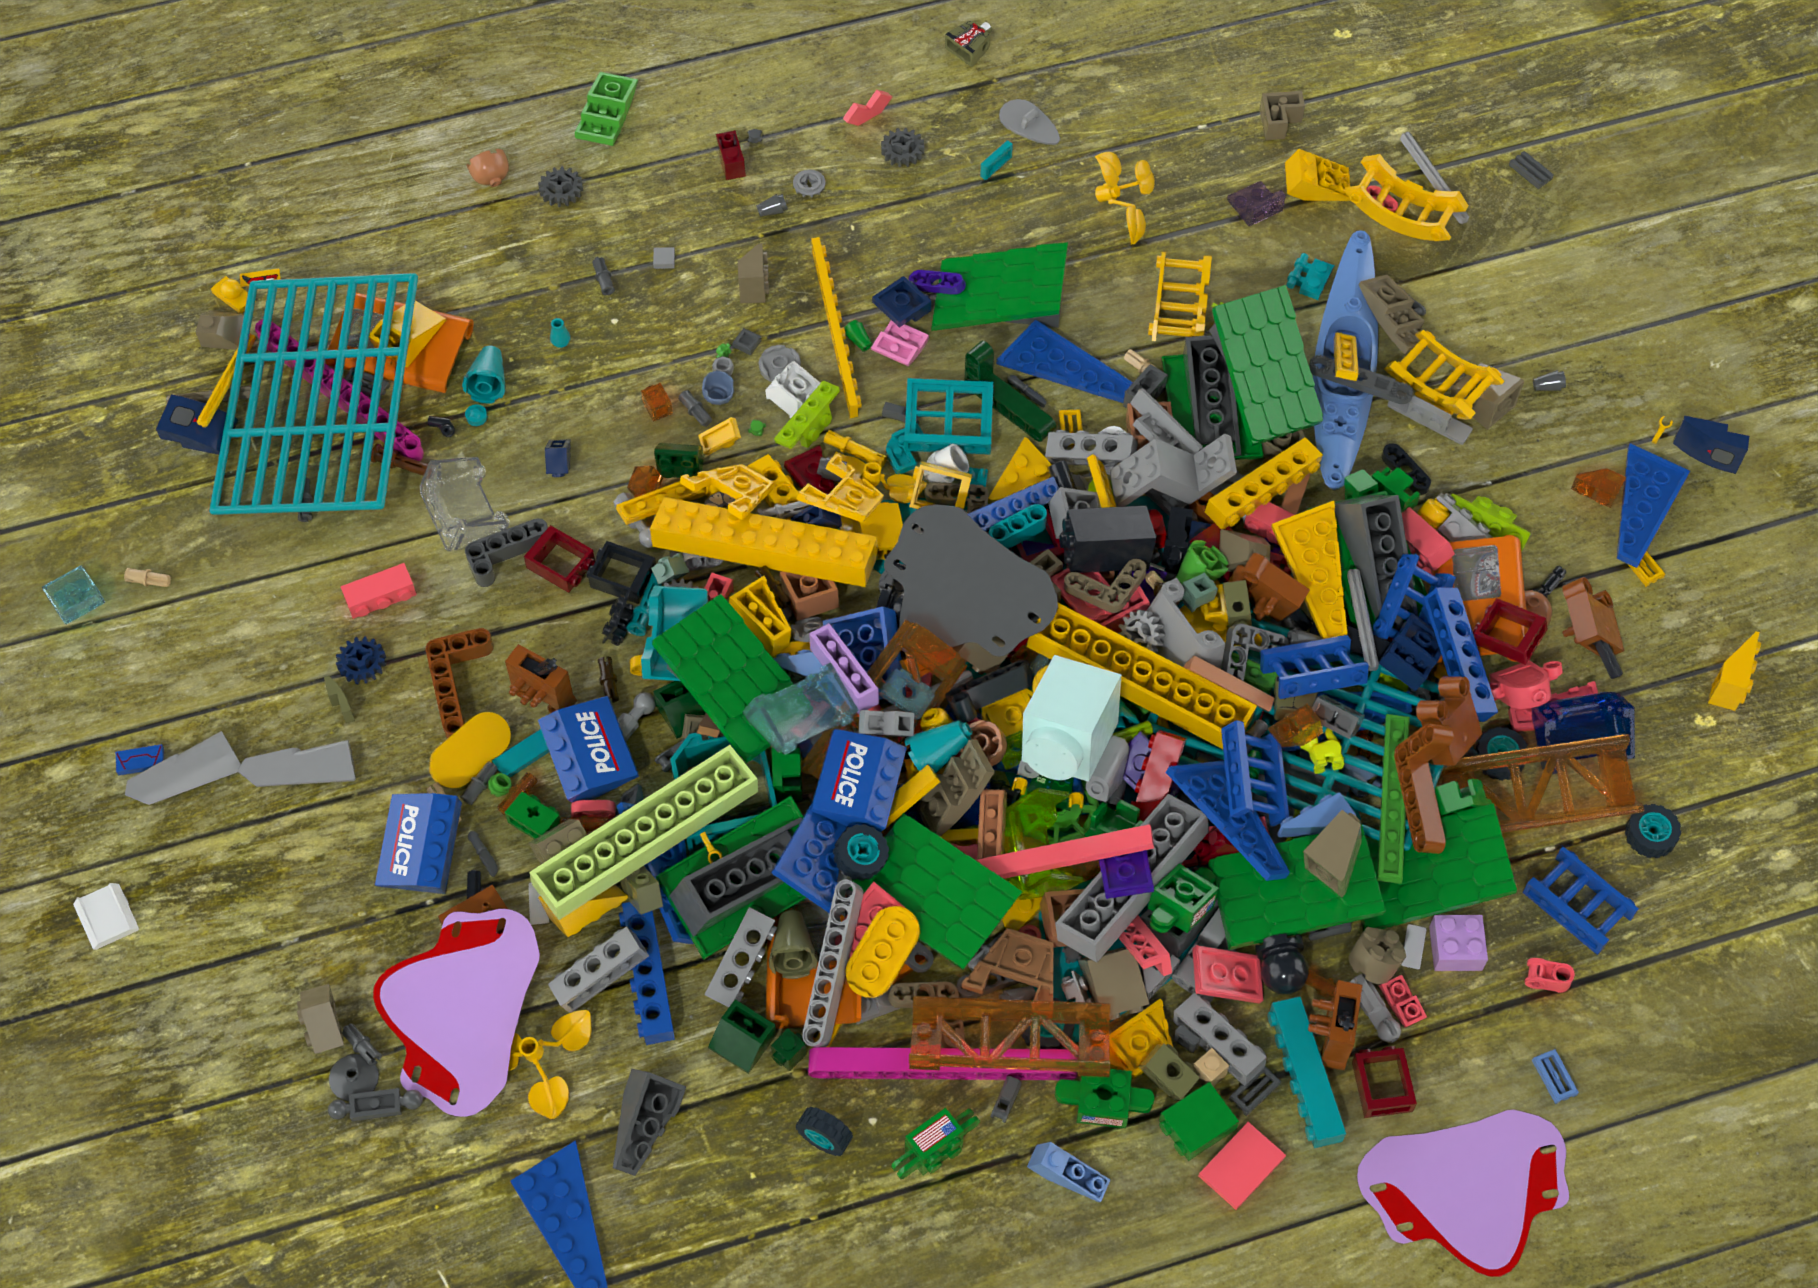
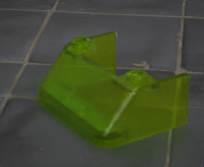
(1027, 829)

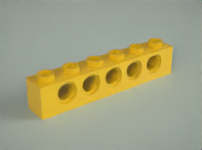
(1264, 483)
(782, 484)

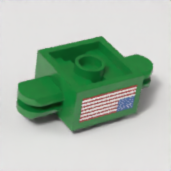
(1182, 899)
(1105, 1099)
(934, 1142)

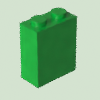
(1198, 1121)

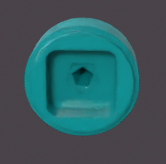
(476, 415)

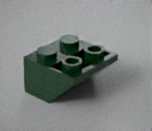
(678, 459)
(673, 703)
(742, 1036)

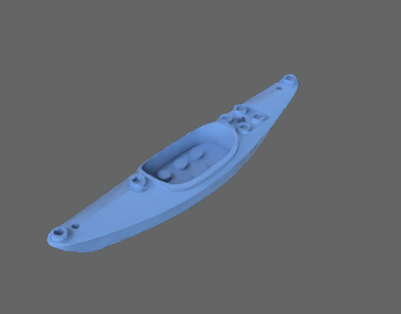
(1343, 407)

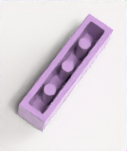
(830, 648)

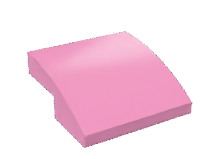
(900, 343)

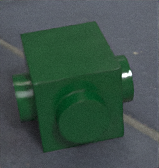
(788, 1049)

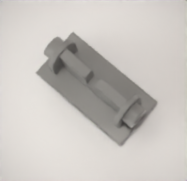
(1076, 988)

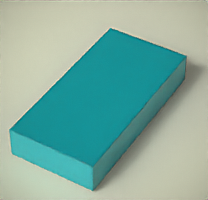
(996, 160)

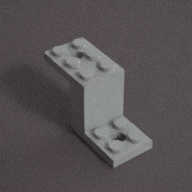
(1173, 471)

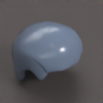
(717, 387)

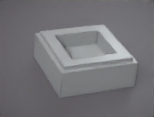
(664, 258)

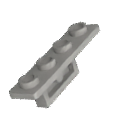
(1433, 418)
(1160, 424)
(1459, 524)

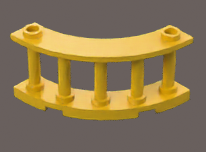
(1410, 193)
(1181, 327)
(1436, 397)

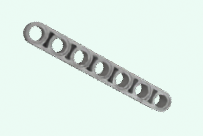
(837, 975)

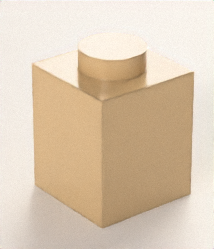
(1211, 1068)

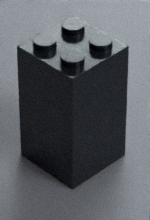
(1106, 538)

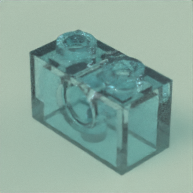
(893, 689)

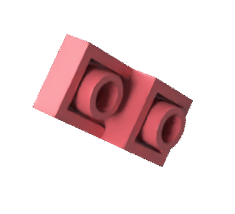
(1402, 1002)

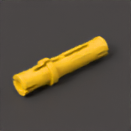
(849, 446)

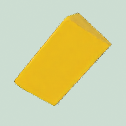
(1216, 610)

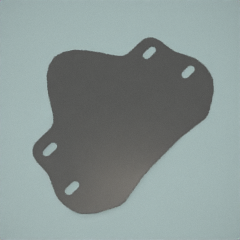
(967, 582)

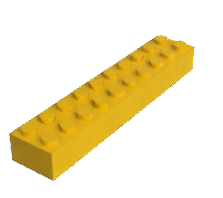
(764, 542)
(1145, 676)

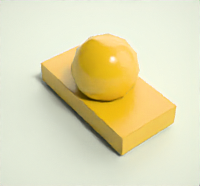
(231, 293)
(720, 436)

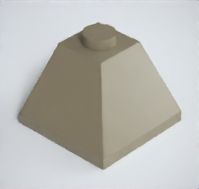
(219, 329)
(1239, 547)

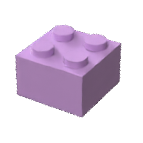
(1458, 943)

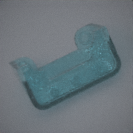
(802, 710)

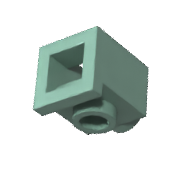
(670, 568)
(1198, 591)

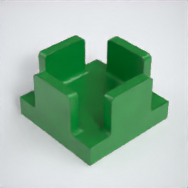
(1395, 484)
(787, 775)
(1453, 799)
(1108, 820)

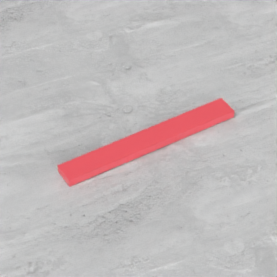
(1070, 852)

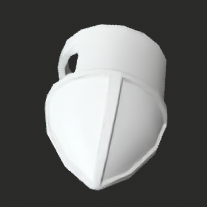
(948, 457)

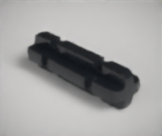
(1552, 581)

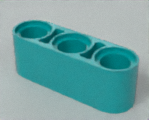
(1023, 520)

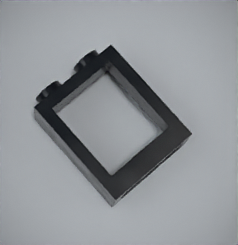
(628, 556)

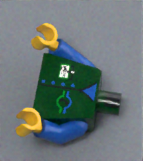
(1071, 785)

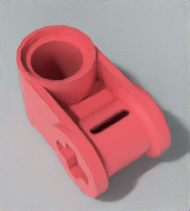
(1544, 974)

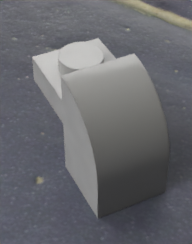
(886, 723)

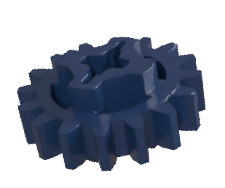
(361, 660)

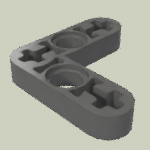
(1246, 642)

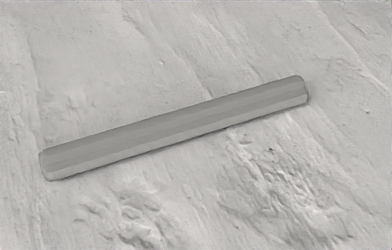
(1362, 619)

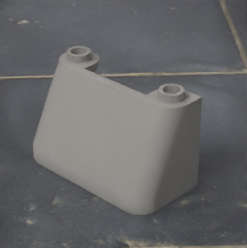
(1180, 638)
(1107, 774)

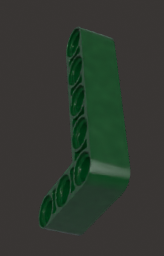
(1007, 400)

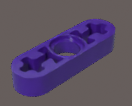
(924, 279)

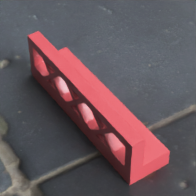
(1148, 945)

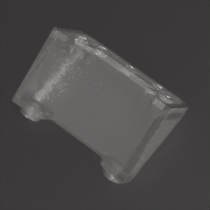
(458, 502)

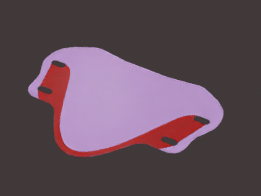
(461, 1007)
(1469, 1186)

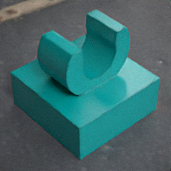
(979, 476)

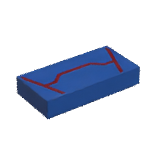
(138, 759)

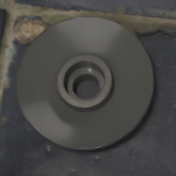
(364, 1080)

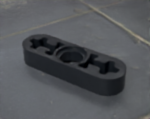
(1405, 460)

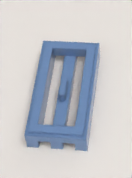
(1537, 1061)

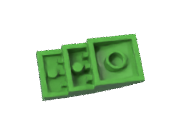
(606, 108)

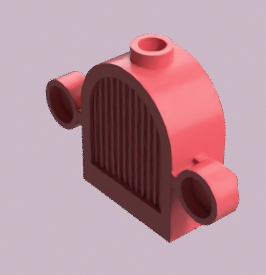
(1525, 684)

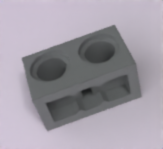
(1151, 380)
(1338, 716)

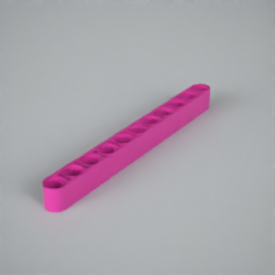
(404, 438)
(894, 1064)

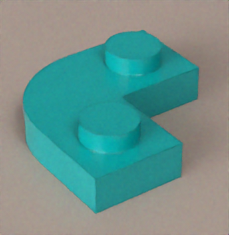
(900, 460)

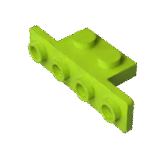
(809, 418)
(1496, 518)

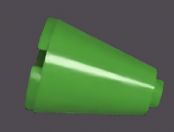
(1201, 560)

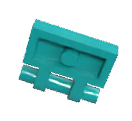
(1316, 278)

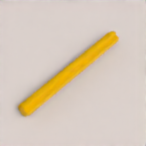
(221, 388)

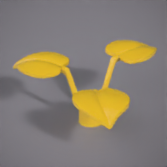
(1109, 191)
(896, 484)
(552, 1095)

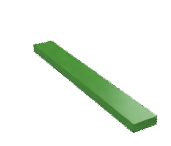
(1392, 804)

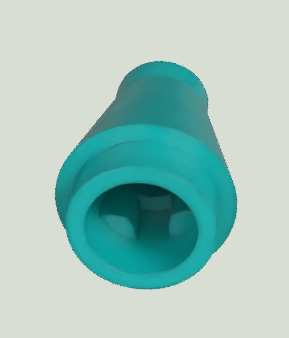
(559, 334)

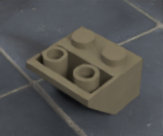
(753, 276)

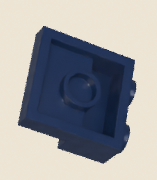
(902, 302)

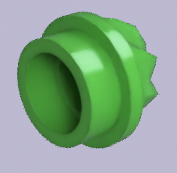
(499, 784)

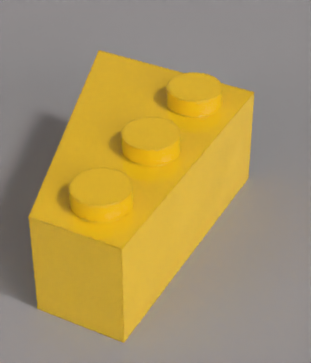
(762, 615)

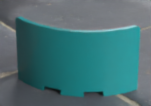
(666, 609)

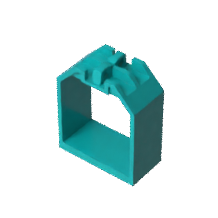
(692, 753)

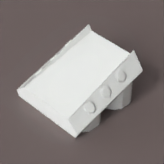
(791, 388)
(105, 915)

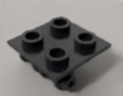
(620, 617)

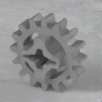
(1143, 629)

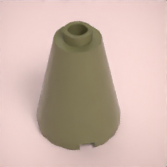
(792, 947)

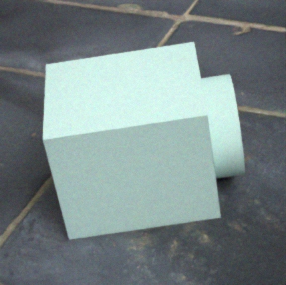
(1070, 719)

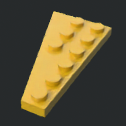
(1314, 560)

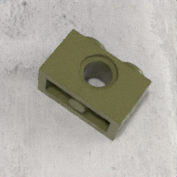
(642, 890)
(1155, 1068)

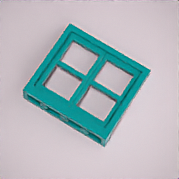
(935, 442)

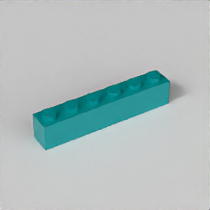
(1307, 1073)

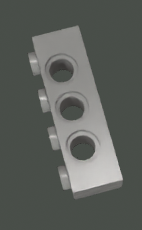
(1061, 439)
(752, 921)
(611, 968)
(1241, 1067)

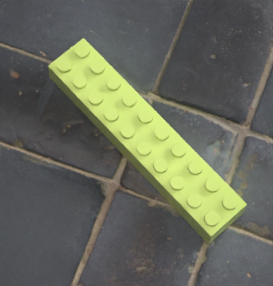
(643, 832)

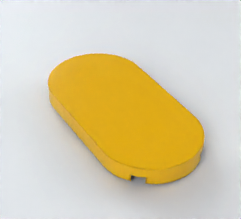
(469, 749)
(882, 951)

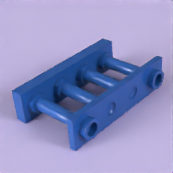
(1399, 587)
(1313, 653)
(1239, 780)
(1574, 921)

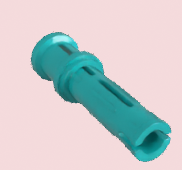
(641, 612)

